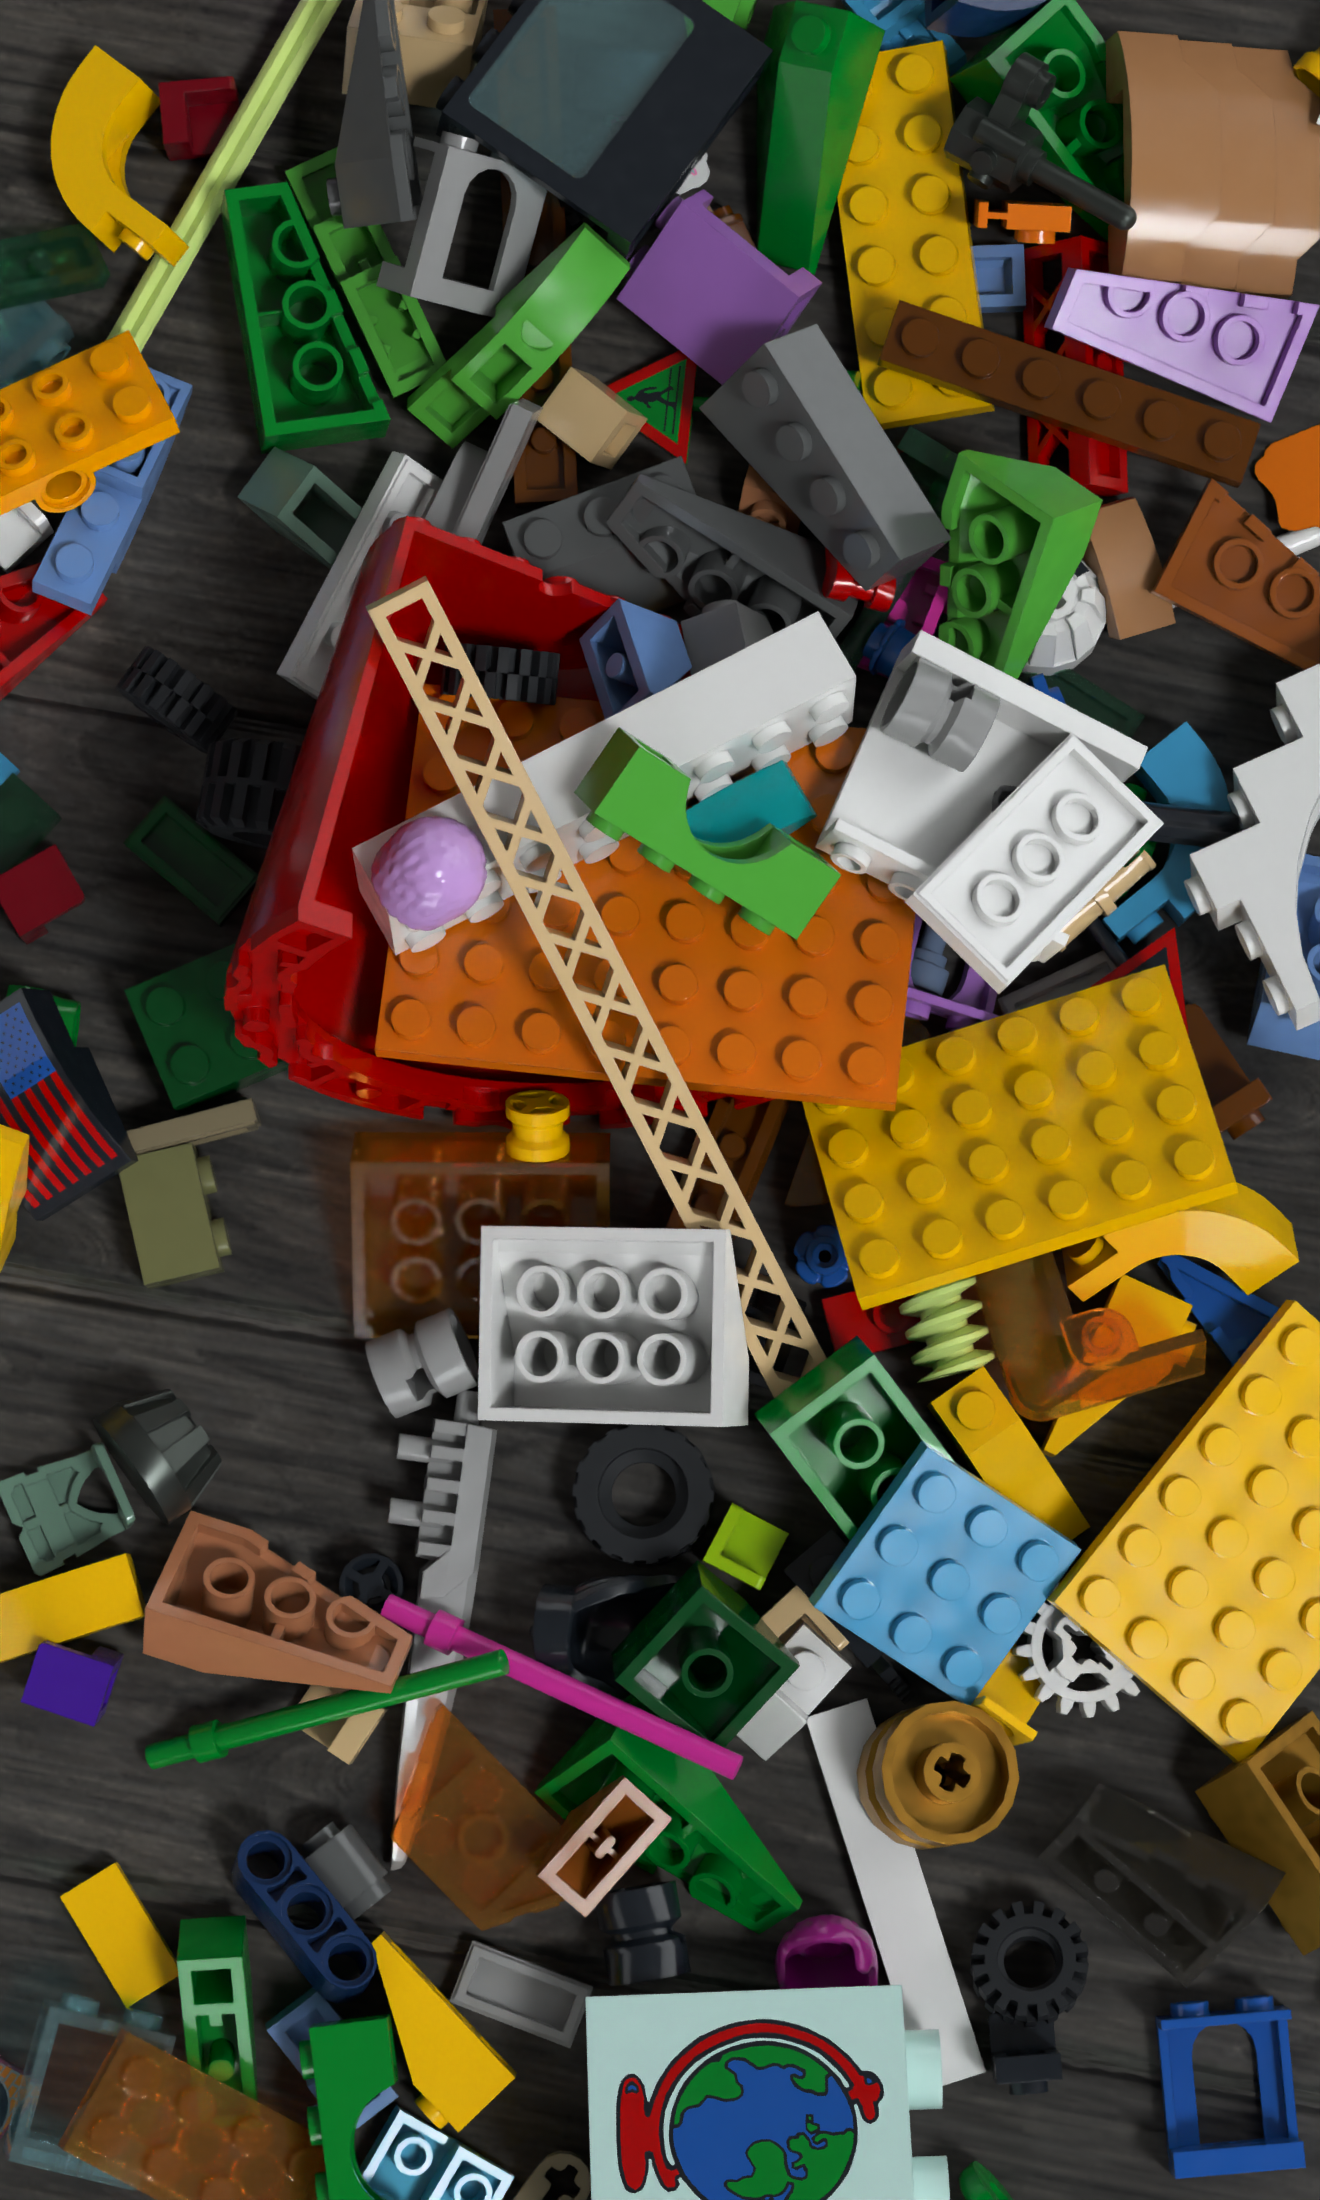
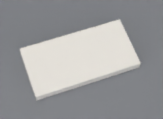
(1034, 863)

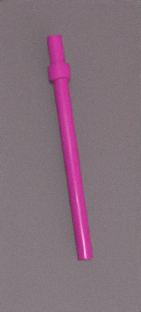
(447, 1634)

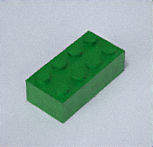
(847, 1432)

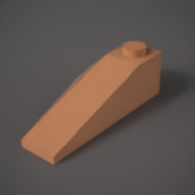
(252, 1614)

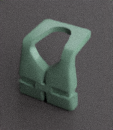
(50, 1514)

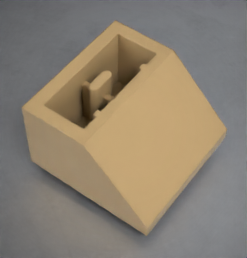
(434, 43)

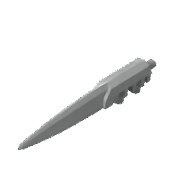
(451, 1539)

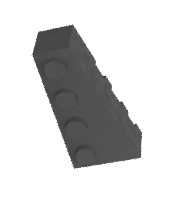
(827, 457)

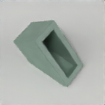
(301, 505)

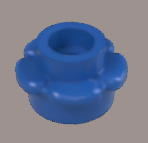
(885, 646)
(808, 1264)

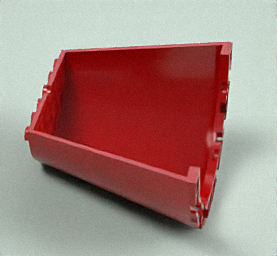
(309, 948)

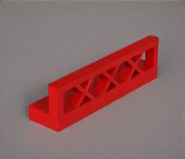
(1091, 462)

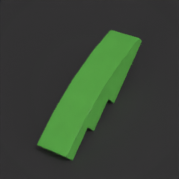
(387, 320)

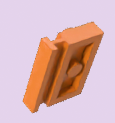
(1030, 220)

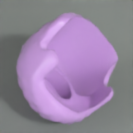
(429, 872)

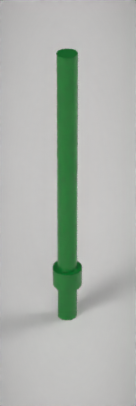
(213, 1739)

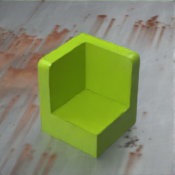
(745, 1547)

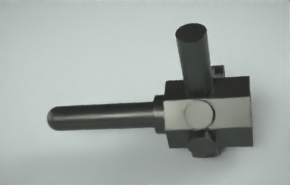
(1008, 152)

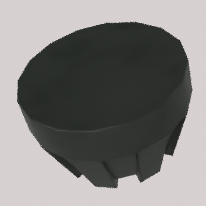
(160, 1451)

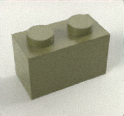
(173, 1216)

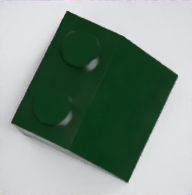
(703, 1658)

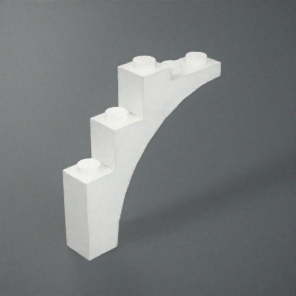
(1258, 869)

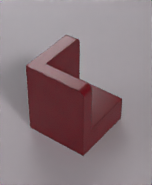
(196, 115)
(39, 893)

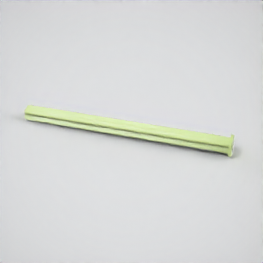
(227, 165)

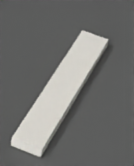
(895, 1897)

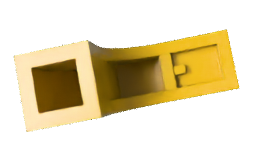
(89, 150)
(1235, 1233)

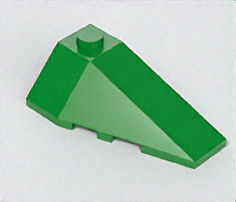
(1076, 122)
(808, 124)

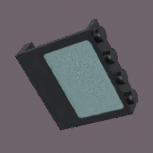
(606, 100)

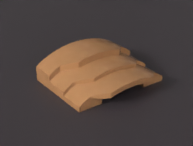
(1214, 163)

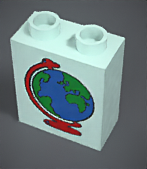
(760, 2096)

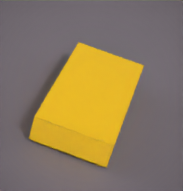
(121, 1934)

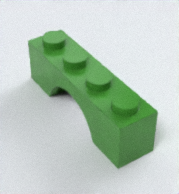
(646, 795)

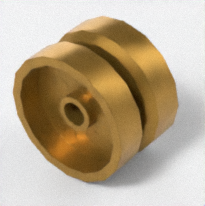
(931, 1807)

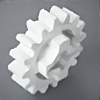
(1065, 1669)

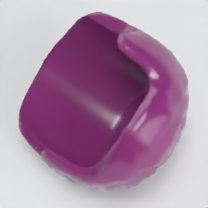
(826, 1954)

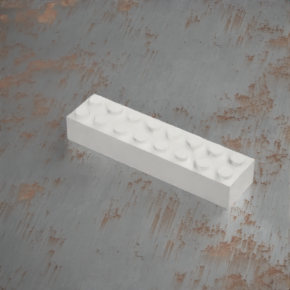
(710, 725)

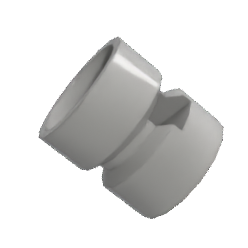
(938, 713)
(422, 1363)

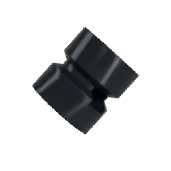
(643, 1933)

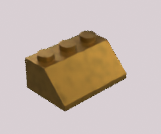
(1273, 1813)

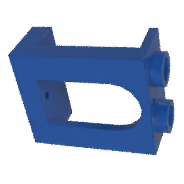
(1269, 2031)

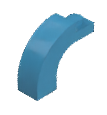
(1178, 774)

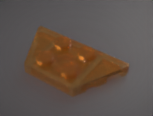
(475, 1827)

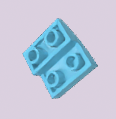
(427, 2164)

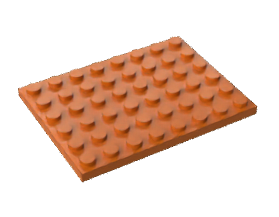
(730, 1002)

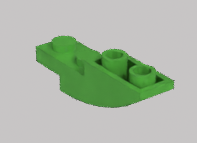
(522, 339)

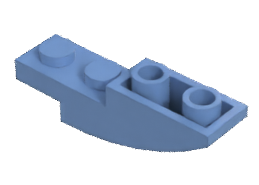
(100, 530)

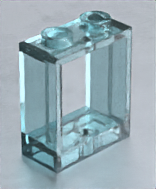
(80, 2012)

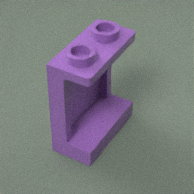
(712, 289)

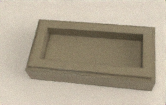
(197, 1127)

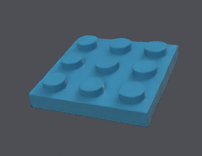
(944, 1574)

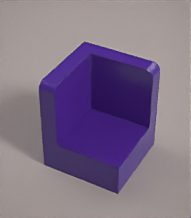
(72, 1681)

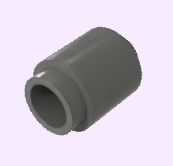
(347, 1868)

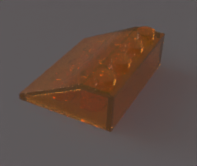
(423, 1209)

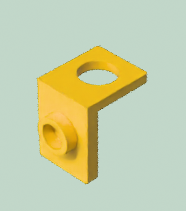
(1009, 1699)

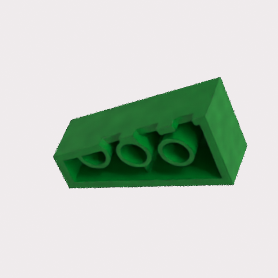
(297, 347)

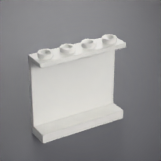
(910, 812)

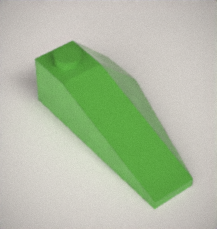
(1011, 553)

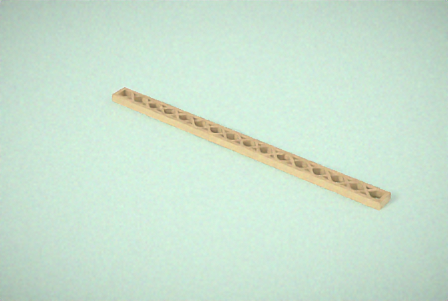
(605, 948)

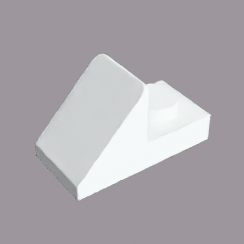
(792, 1703)

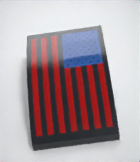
(58, 1101)

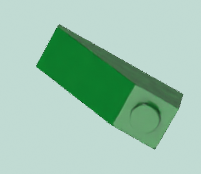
(218, 2000)

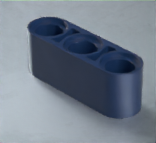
(296, 1886)

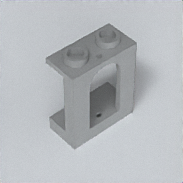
(450, 174)

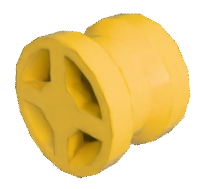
(537, 1126)

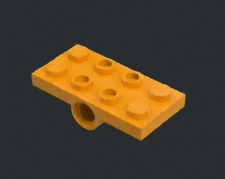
(75, 422)

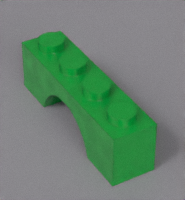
(350, 2067)

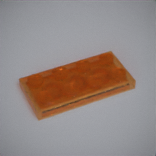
(187, 2132)

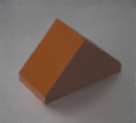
(601, 1843)

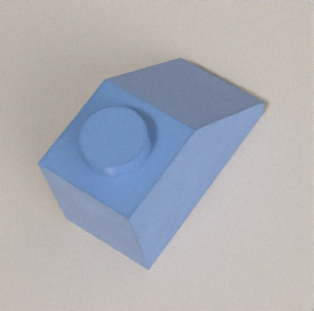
(633, 655)

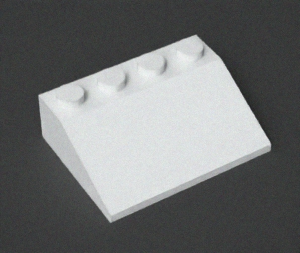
(611, 1327)

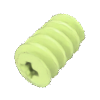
(946, 1330)

